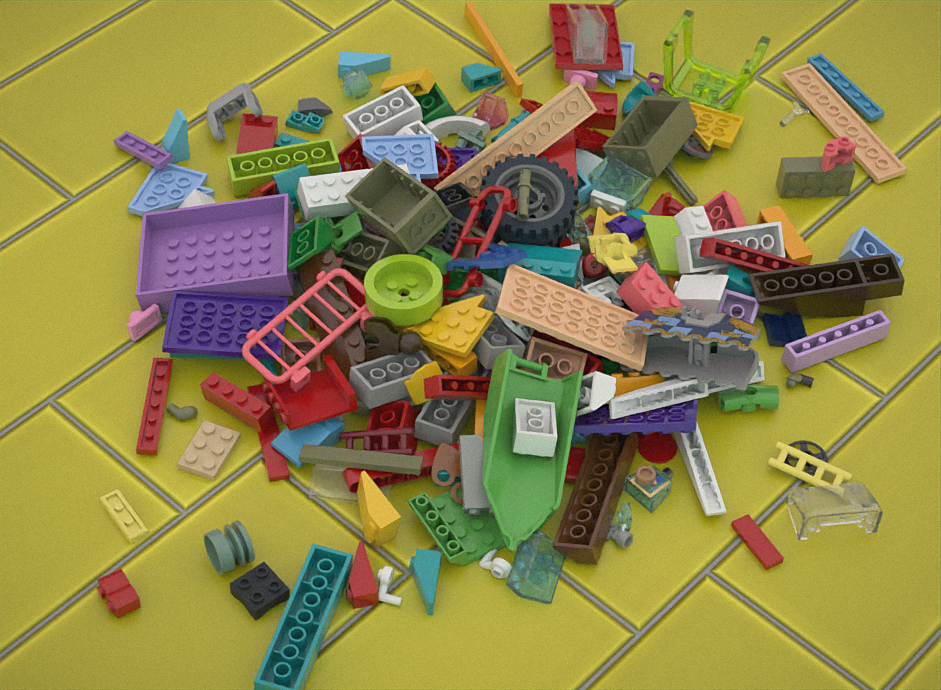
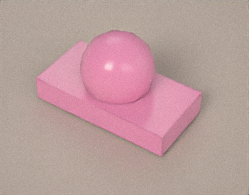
(586, 78)
(142, 321)

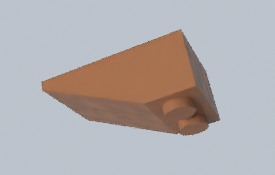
(560, 359)

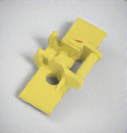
(613, 251)

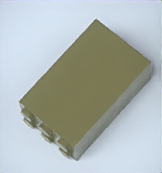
(652, 133)
(398, 206)

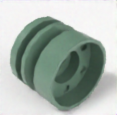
(230, 546)

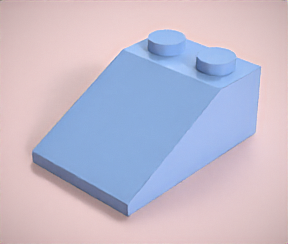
(865, 244)

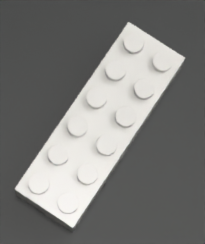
(326, 193)
(762, 237)

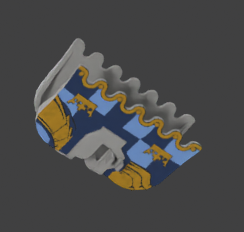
(685, 341)

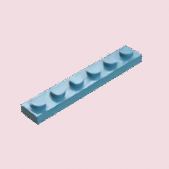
(846, 88)

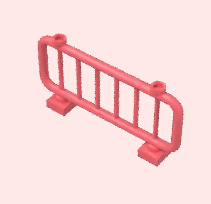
(301, 377)

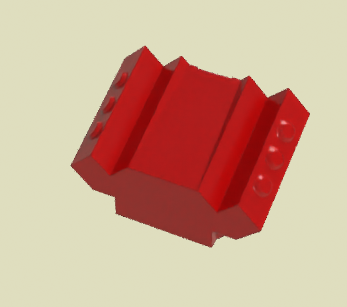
(393, 416)

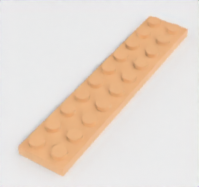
(843, 121)
(527, 137)

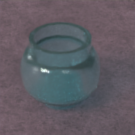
(356, 84)

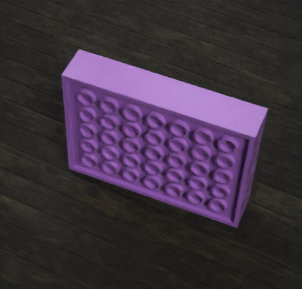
(216, 249)

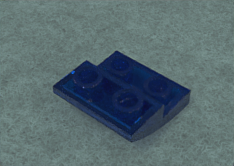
(783, 329)

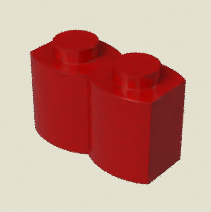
(118, 593)

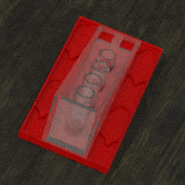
(585, 37)

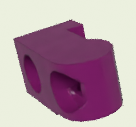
(656, 87)

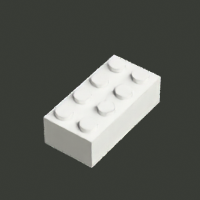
(384, 114)

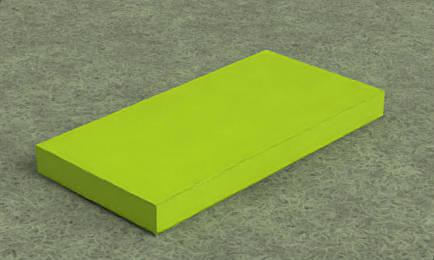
(661, 235)

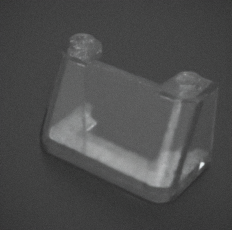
(833, 506)

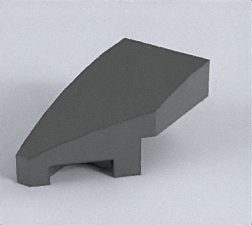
(313, 105)

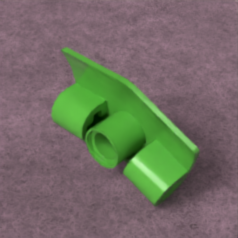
(747, 399)

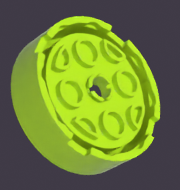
(405, 274)

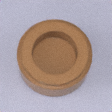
(645, 475)

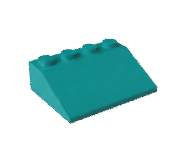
(551, 262)

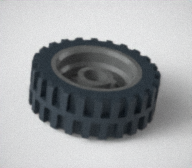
(551, 201)

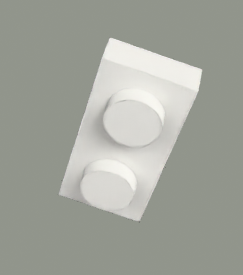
(607, 202)

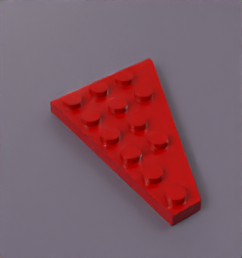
(584, 137)

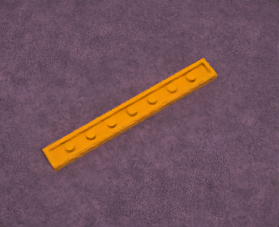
(493, 49)

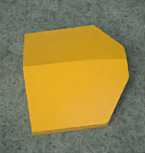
(415, 384)

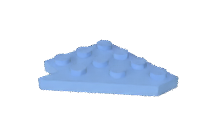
(609, 76)
(414, 150)
(167, 189)

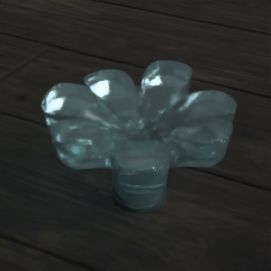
(301, 318)

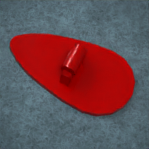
(657, 447)

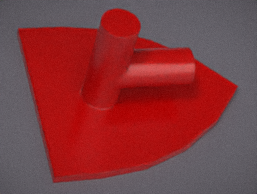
(666, 206)

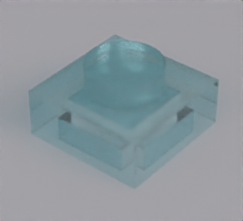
(624, 516)

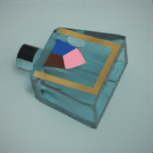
(651, 495)

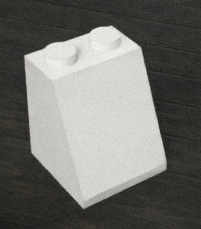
(701, 292)

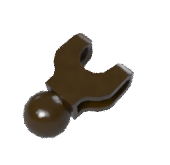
(391, 339)

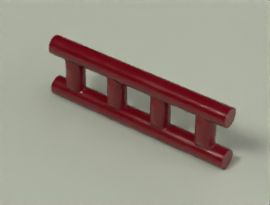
(367, 435)

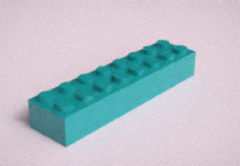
(305, 620)

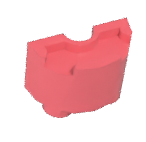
(837, 151)

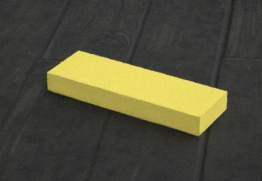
(124, 516)

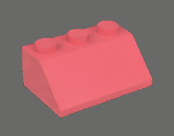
(724, 212)

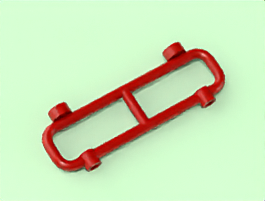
(475, 278)

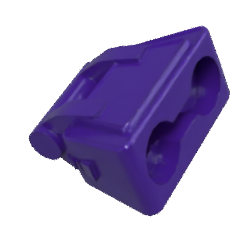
(624, 224)

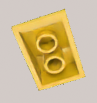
(377, 514)

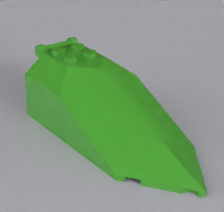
(527, 485)

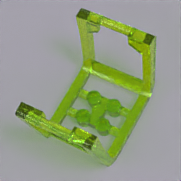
(713, 89)

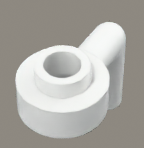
(499, 567)
(385, 578)

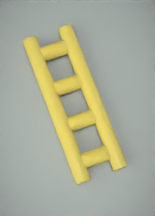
(803, 458)

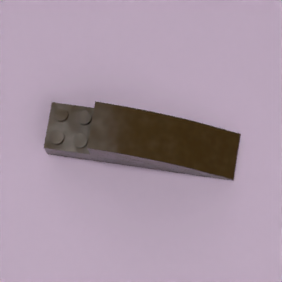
(830, 287)

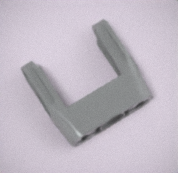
(221, 110)

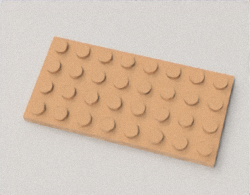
(571, 316)

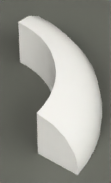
(452, 124)

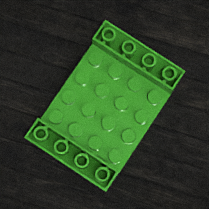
(457, 534)

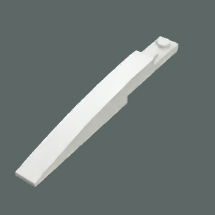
(667, 394)
(700, 468)

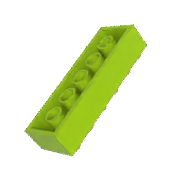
(258, 167)

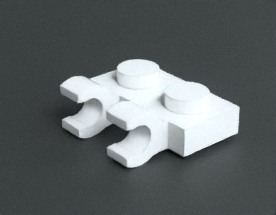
(603, 289)

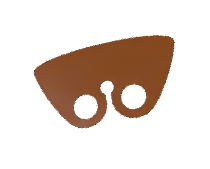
(447, 459)

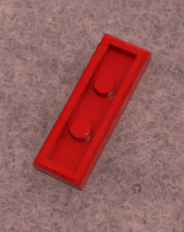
(757, 542)

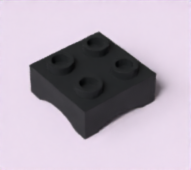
(259, 590)

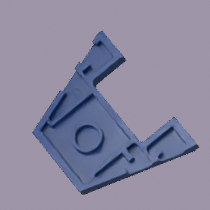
(495, 257)

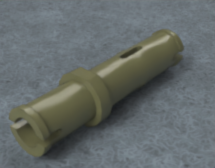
(524, 188)

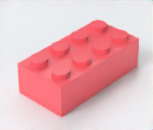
(646, 291)

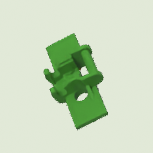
(351, 228)

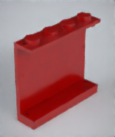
(320, 399)

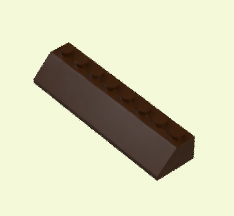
(350, 345)
(595, 497)

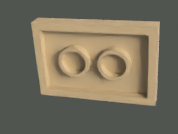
(209, 450)

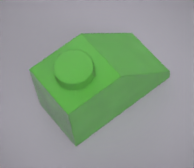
(436, 256)

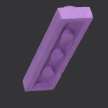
(143, 150)

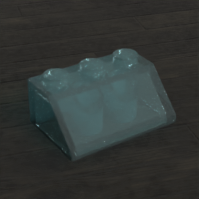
(621, 181)
(536, 569)

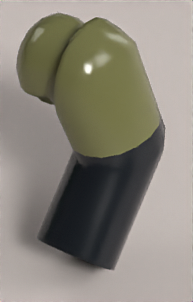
(799, 378)

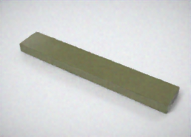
(361, 459)

